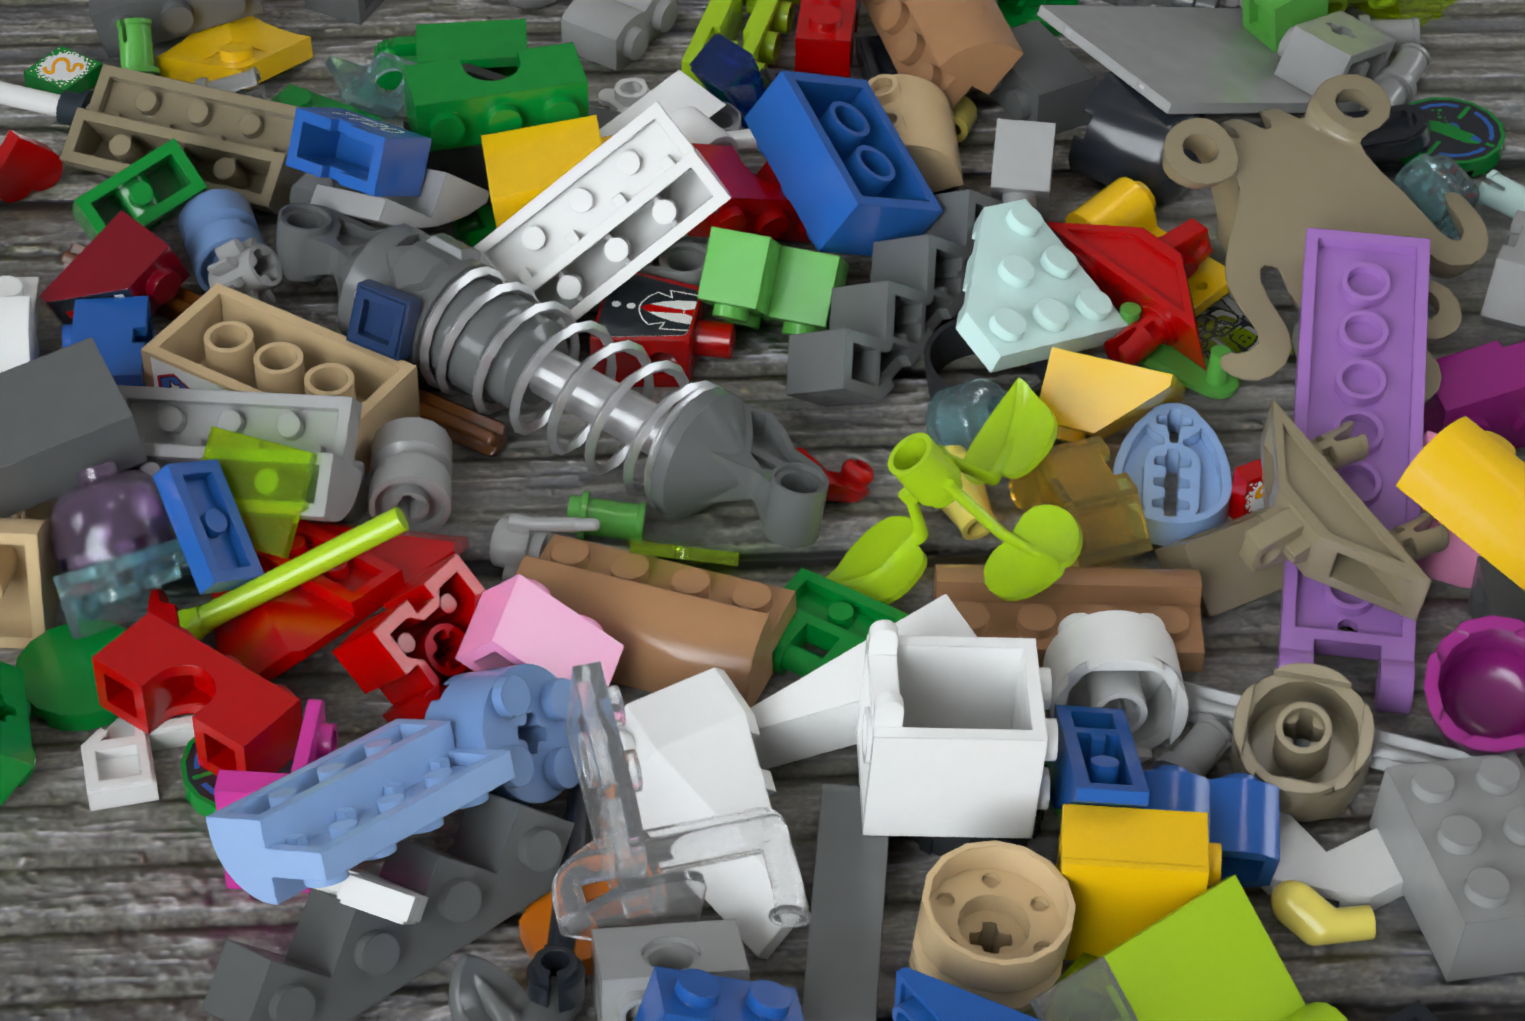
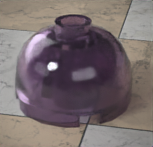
(107, 517)

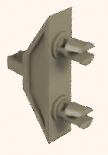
(1327, 528)

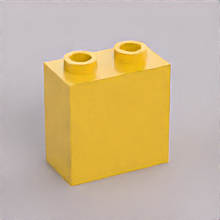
(533, 158)
(1131, 869)

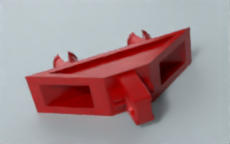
(1148, 271)

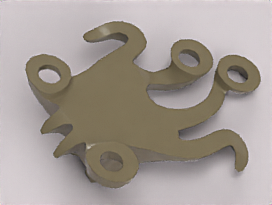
(1304, 177)

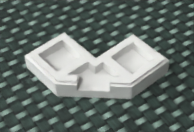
(121, 763)
(1351, 873)
(379, 897)

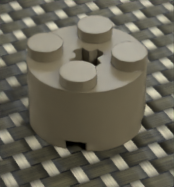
(1309, 705)

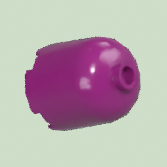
(1479, 686)

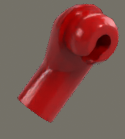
(850, 483)

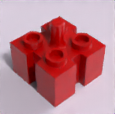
(415, 640)

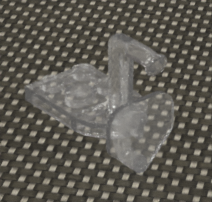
(650, 865)

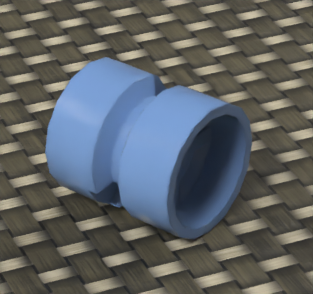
(212, 221)

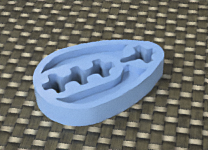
(1196, 458)

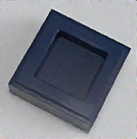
(383, 319)

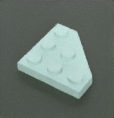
(1028, 292)

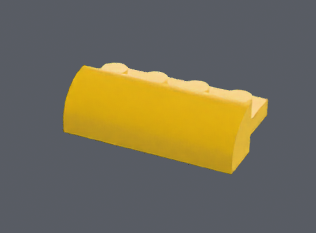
(1475, 490)

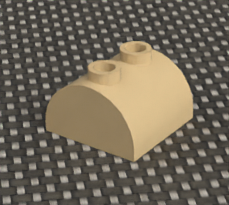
(924, 125)
(26, 581)

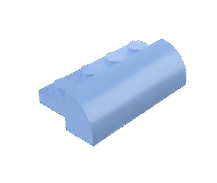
(351, 807)

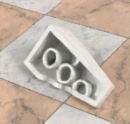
(823, 706)
(700, 765)

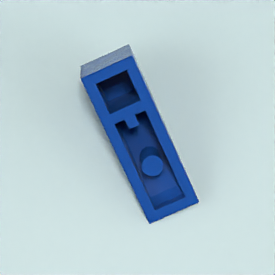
(1096, 760)

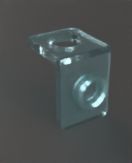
(359, 86)

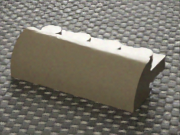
(226, 135)

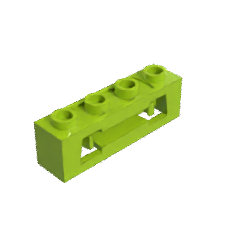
(760, 36)

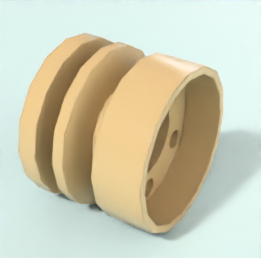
(994, 923)

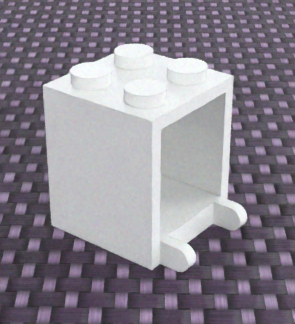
(953, 735)

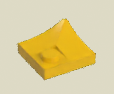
(235, 49)

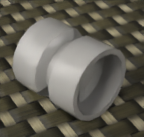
(412, 472)

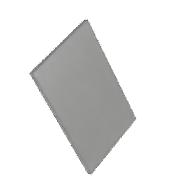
(1183, 57)

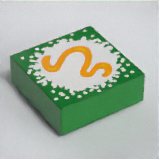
(63, 71)

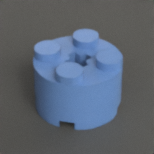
(515, 711)

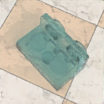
(116, 588)

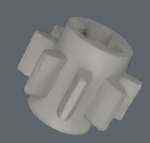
(247, 269)

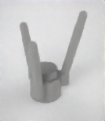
(529, 536)

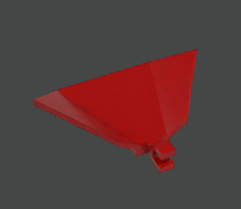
(323, 608)

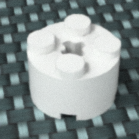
(1121, 664)

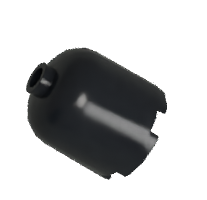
(1127, 139)

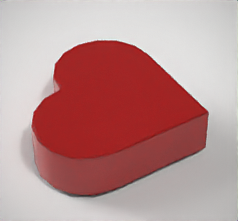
(26, 167)

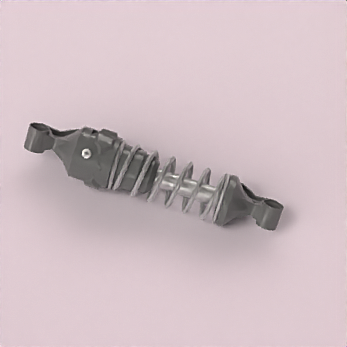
(505, 351)

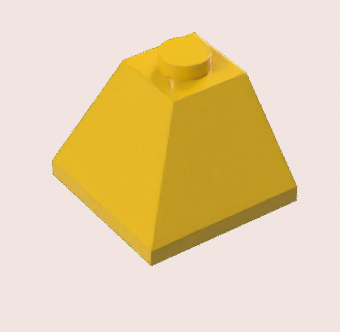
(1102, 395)

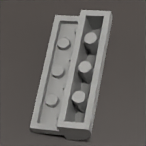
(179, 420)

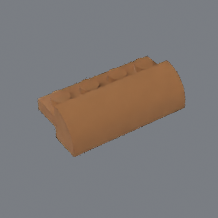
(947, 42)
(1165, 592)
(668, 613)

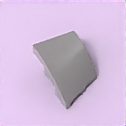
(441, 202)

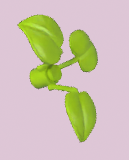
(1010, 445)

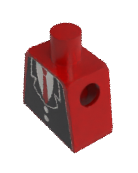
(666, 322)

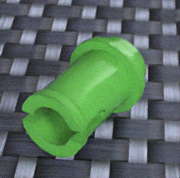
(136, 45)
(616, 517)

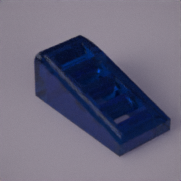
(729, 74)

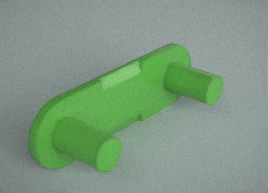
(1211, 383)

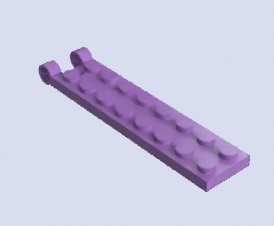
(1365, 365)

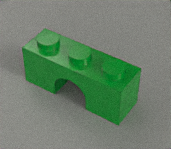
(460, 109)

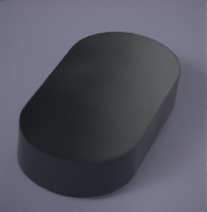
(1400, 136)

